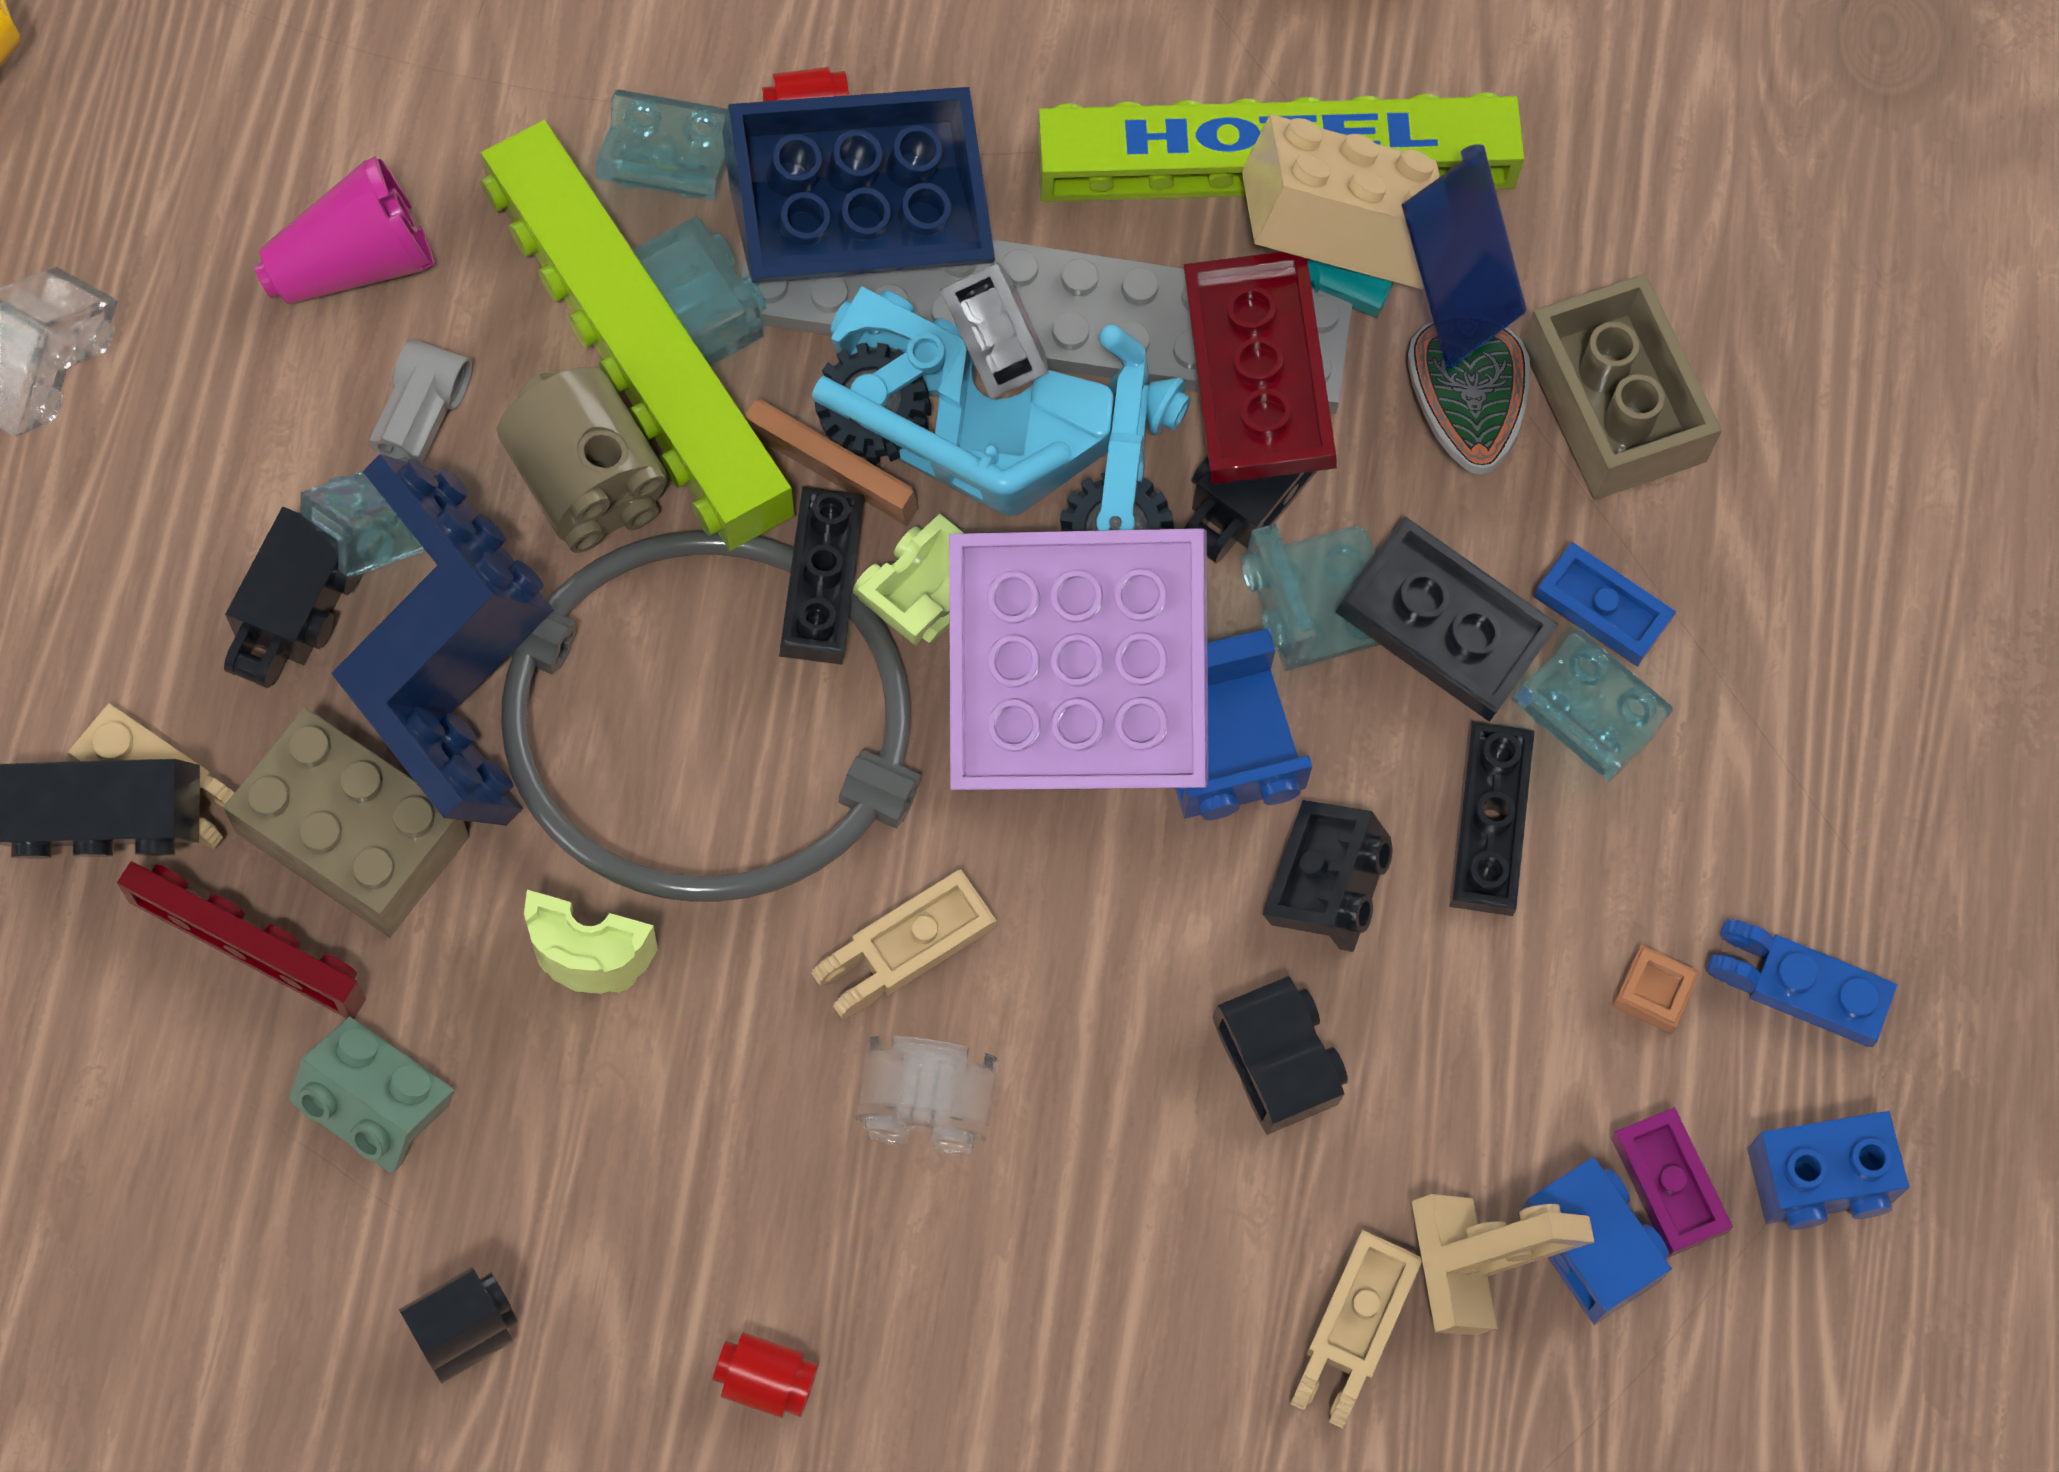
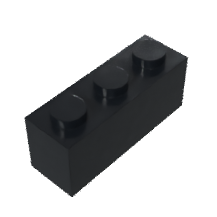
(99, 806)

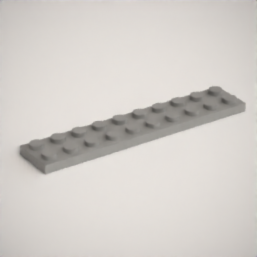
(1067, 303)

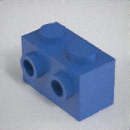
(1828, 1170)
(1624, 1254)

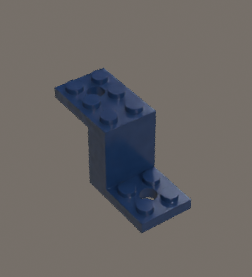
(444, 642)

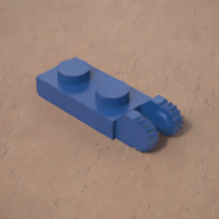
(1805, 983)

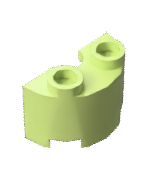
(915, 588)
(587, 956)

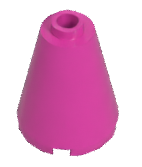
(346, 239)

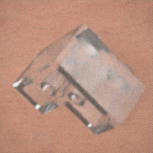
(45, 330)

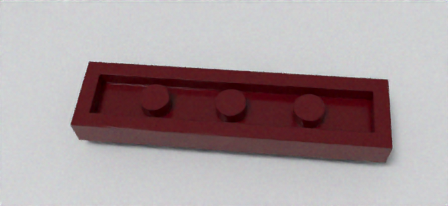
(221, 927)

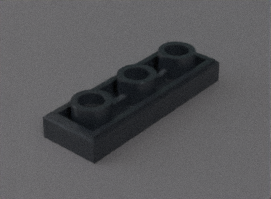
(819, 599)
(1489, 850)

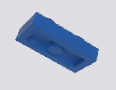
(1604, 604)

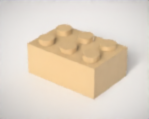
(1335, 198)

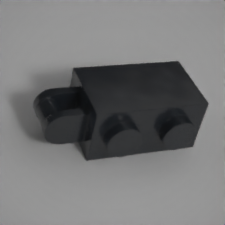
(1240, 506)
(285, 599)

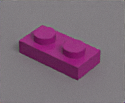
(1671, 1181)

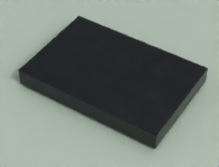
(1446, 618)

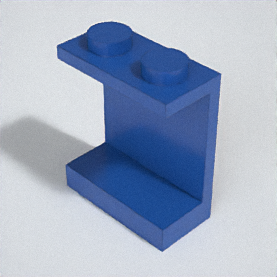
(1247, 733)

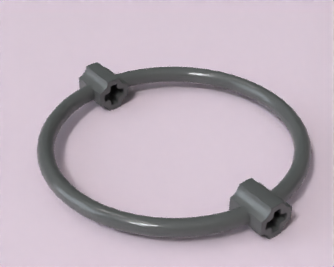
(873, 785)

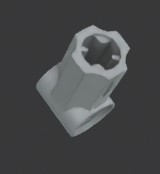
(424, 387)

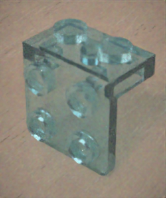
(1303, 588)

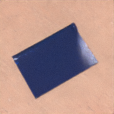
(1464, 256)

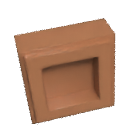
(1656, 989)

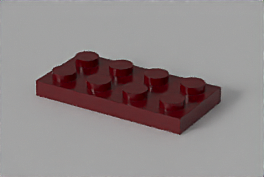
(1259, 367)

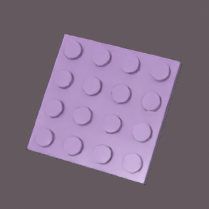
(1078, 660)

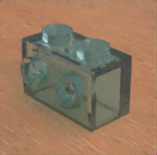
(704, 289)

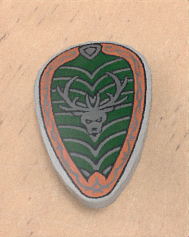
(1476, 403)

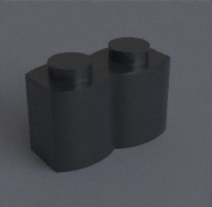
(1279, 1054)
(460, 1322)

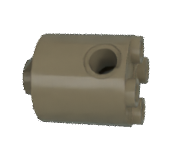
(582, 456)

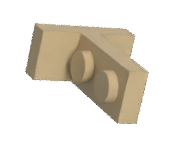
(1463, 1254)

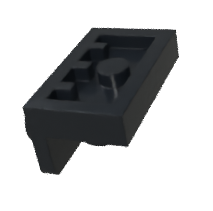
(1330, 873)

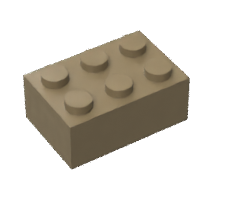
(1621, 386)
(345, 822)

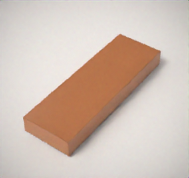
(832, 461)

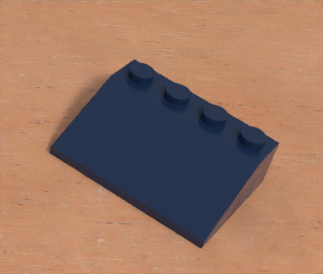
(857, 184)

